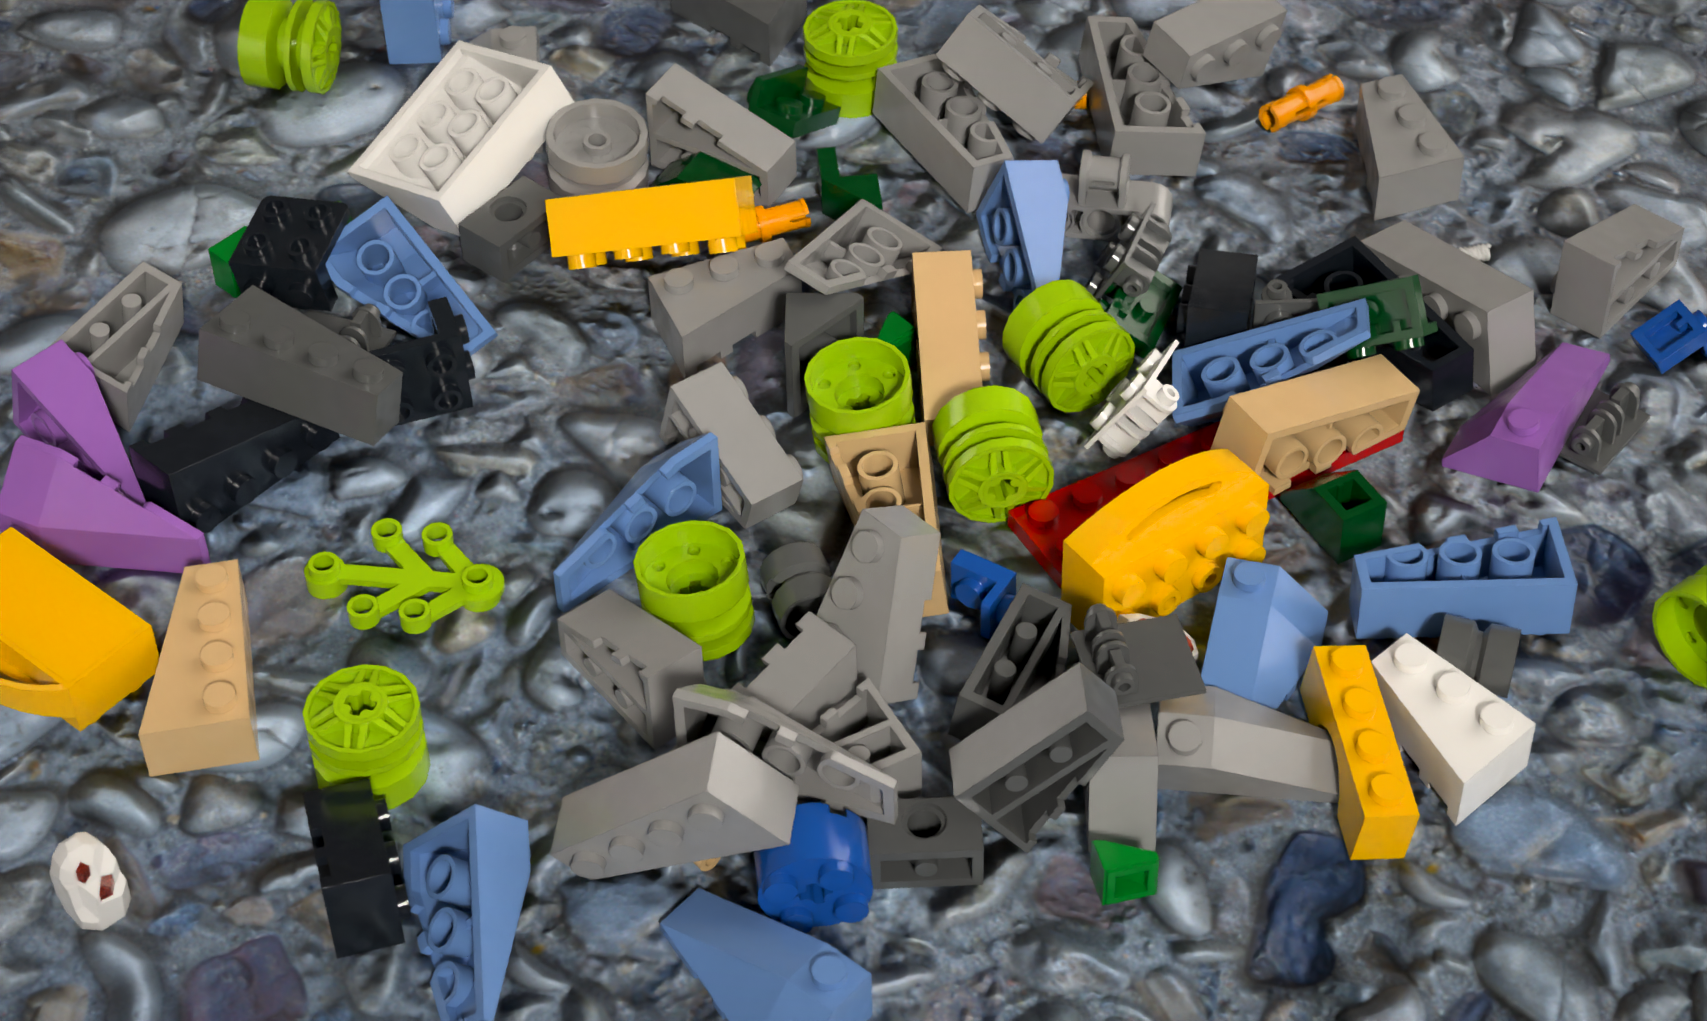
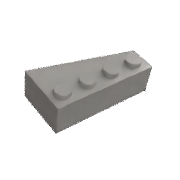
(1134, 102)
(1471, 297)
(676, 811)

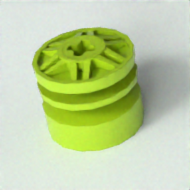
(289, 44)
(845, 49)
(1068, 345)
(857, 388)
(992, 453)
(697, 584)
(1682, 626)
(371, 727)

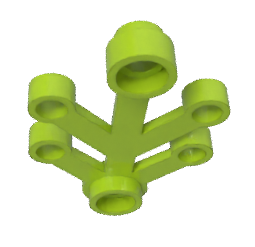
(469, 585)

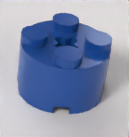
(820, 875)

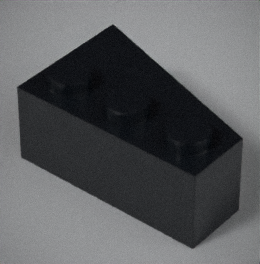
(1217, 296)
(356, 867)

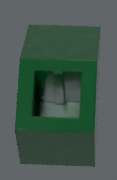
(1339, 512)

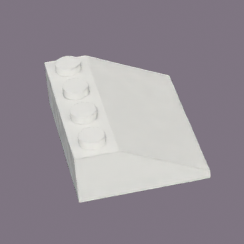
(462, 134)

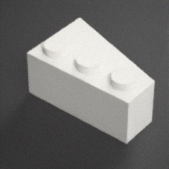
(1451, 726)

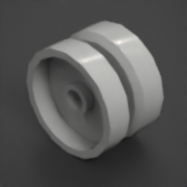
(596, 148)

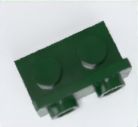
(785, 104)
(1394, 313)
(1145, 314)

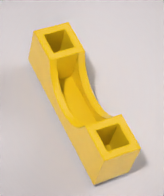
(1374, 789)

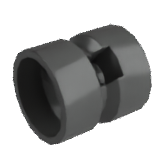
(795, 583)
(1481, 655)

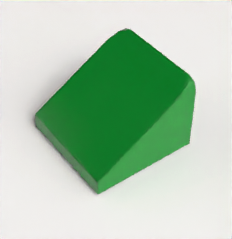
(220, 256)
(900, 334)
(1122, 871)

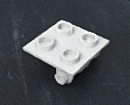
(1135, 407)

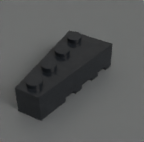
(1438, 368)
(224, 461)

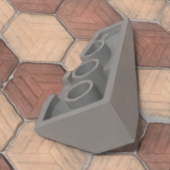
(858, 251)
(818, 765)

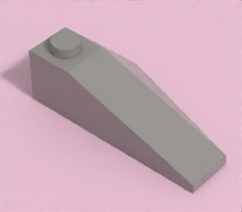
(1243, 749)

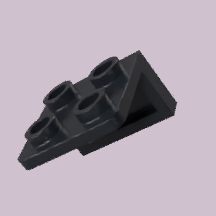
(288, 250)
(433, 367)

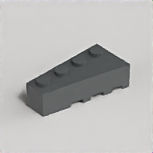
(298, 367)

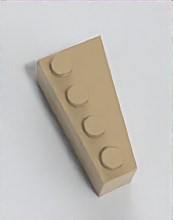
(947, 329)
(1315, 418)
(890, 470)
(204, 681)

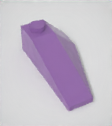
(63, 407)
(1530, 421)
(89, 518)

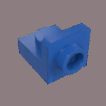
(1672, 336)
(983, 587)

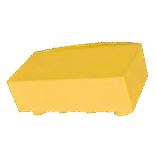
(652, 216)
(1166, 537)
(64, 639)

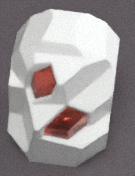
(89, 882)

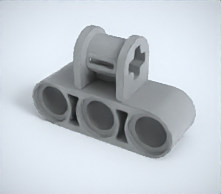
(1106, 197)

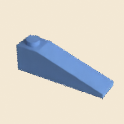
(1025, 224)
(391, 267)
(1260, 357)
(665, 491)
(1261, 633)
(469, 895)
(764, 967)

